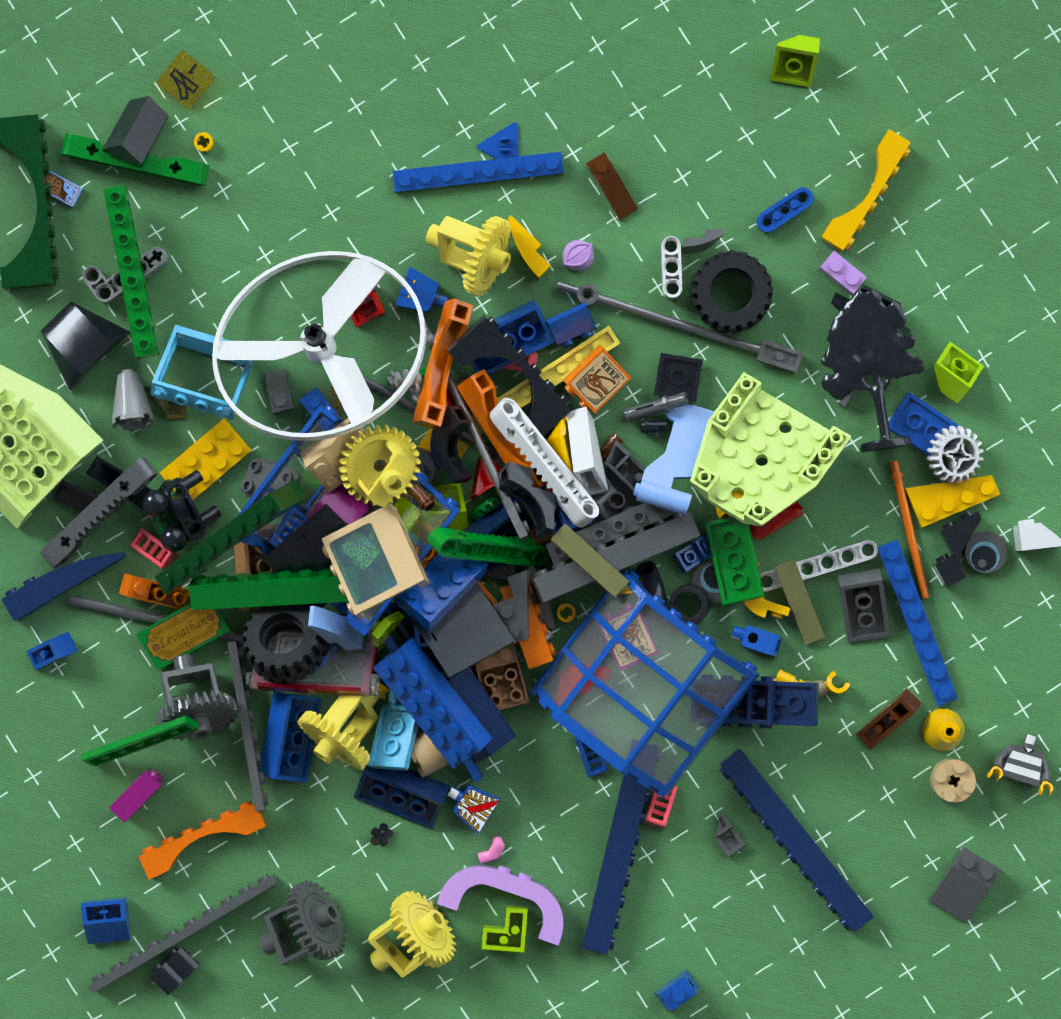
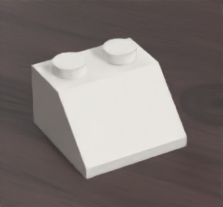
(1033, 536)

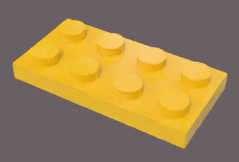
(211, 456)

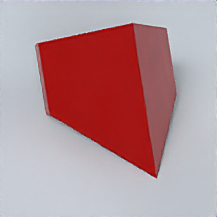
(368, 310)
(482, 481)

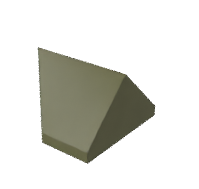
(170, 409)

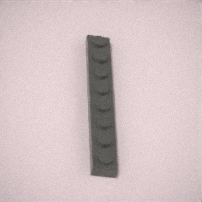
(249, 735)

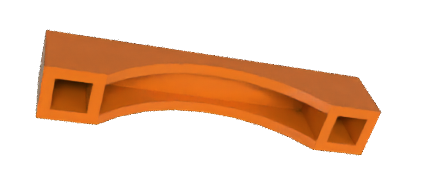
(432, 397)
(481, 398)
(161, 859)

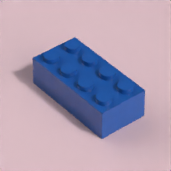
(448, 584)

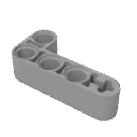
(112, 282)

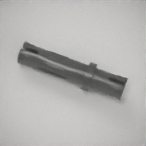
(654, 407)

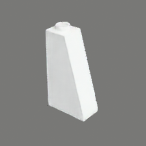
(586, 451)

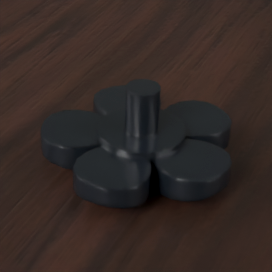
(381, 834)

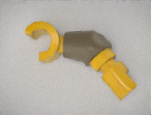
(824, 686)

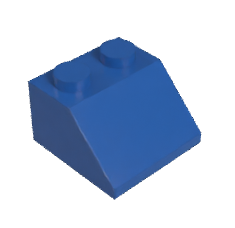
(571, 325)

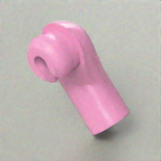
(494, 852)

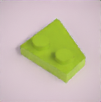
(383, 629)

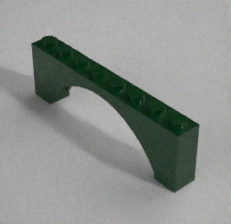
(35, 262)
(241, 527)

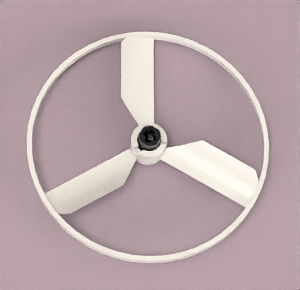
(319, 344)

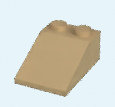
(323, 457)

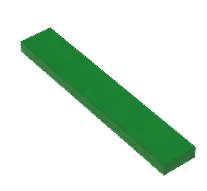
(140, 741)

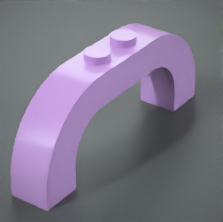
(516, 884)

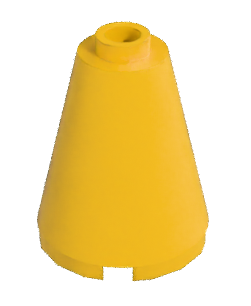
(935, 728)

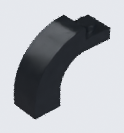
(445, 441)

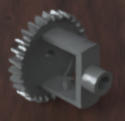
(210, 711)
(314, 920)

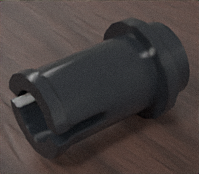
(653, 426)

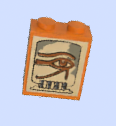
(596, 379)

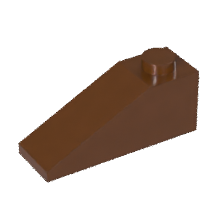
(611, 185)
(889, 718)

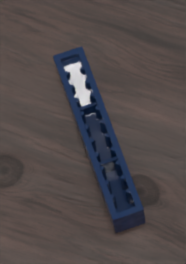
(54, 584)

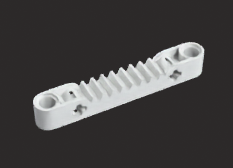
(508, 418)

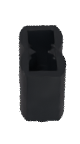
(175, 970)

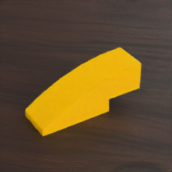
(527, 248)

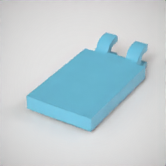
(393, 737)

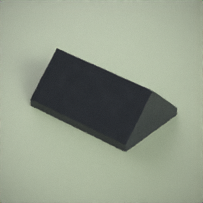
(136, 130)

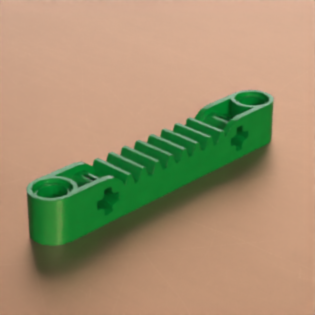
(191, 171)
(489, 548)

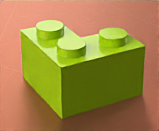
(509, 937)

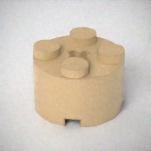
(427, 755)
(964, 784)

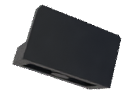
(75, 495)

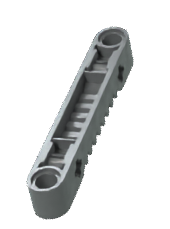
(137, 476)

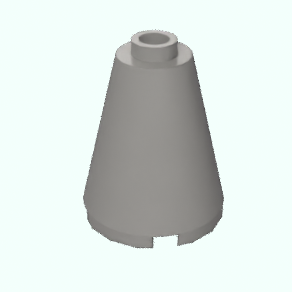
(130, 402)

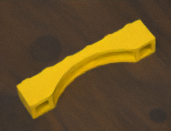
(888, 153)

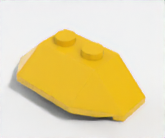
(560, 443)

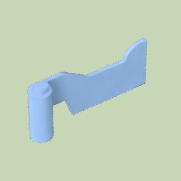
(676, 462)

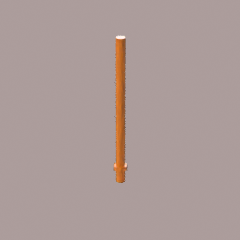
(897, 476)

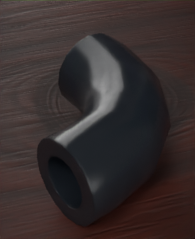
(651, 579)

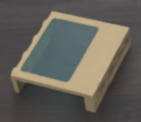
(374, 560)

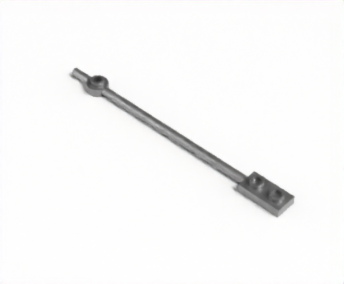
(767, 353)
(511, 508)

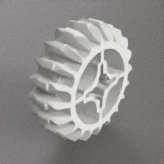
(958, 435)

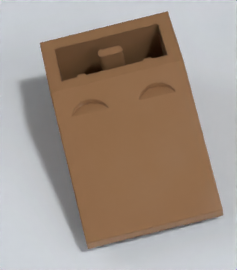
(503, 678)

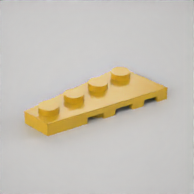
(945, 499)

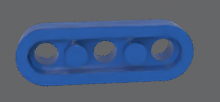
(794, 207)

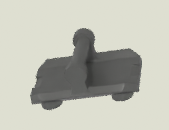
(255, 475)

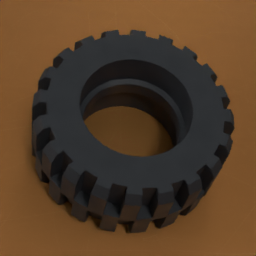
(702, 291)
(288, 665)

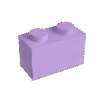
(842, 273)

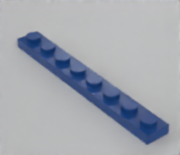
(478, 172)
(917, 622)

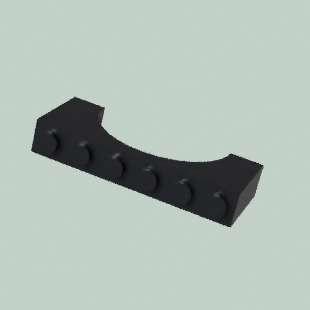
(485, 340)

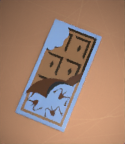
(64, 189)

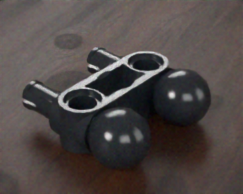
(181, 510)

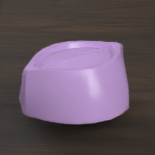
(578, 255)

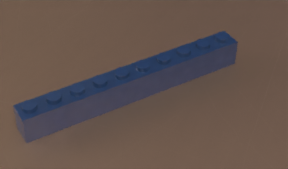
(796, 840)
(615, 865)

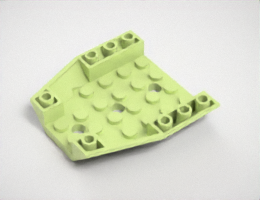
(748, 429)
(44, 435)

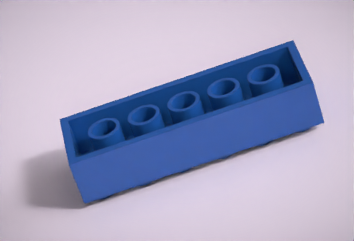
(433, 703)

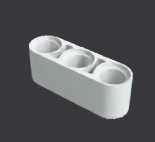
(671, 257)

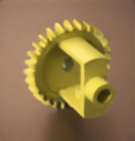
(489, 252)
(388, 478)
(342, 745)
(422, 931)

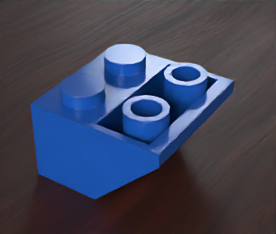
(106, 920)

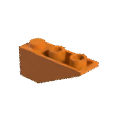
(151, 591)

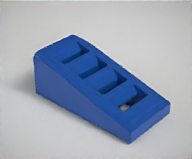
(282, 526)
(595, 770)

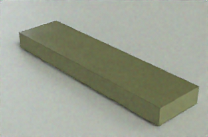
(589, 560)
(799, 601)

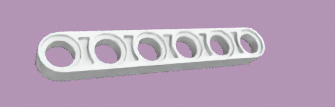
(818, 569)

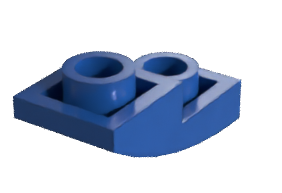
(693, 554)

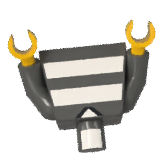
(1023, 764)

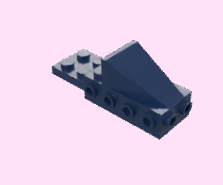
(777, 703)

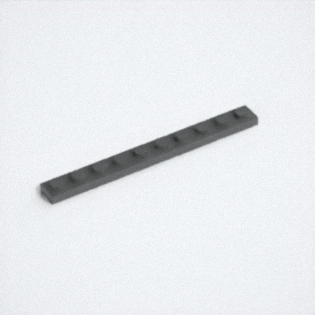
(176, 936)

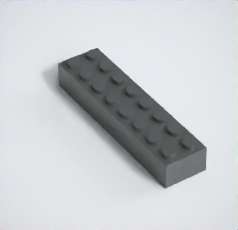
(620, 555)

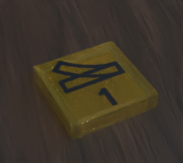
(185, 79)

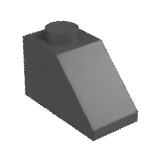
(279, 391)

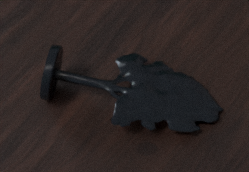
(865, 343)

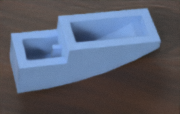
(334, 628)

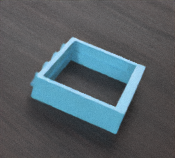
(201, 343)

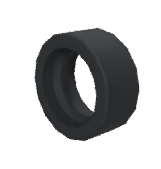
(695, 589)

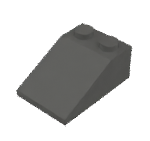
(863, 605)
(964, 884)

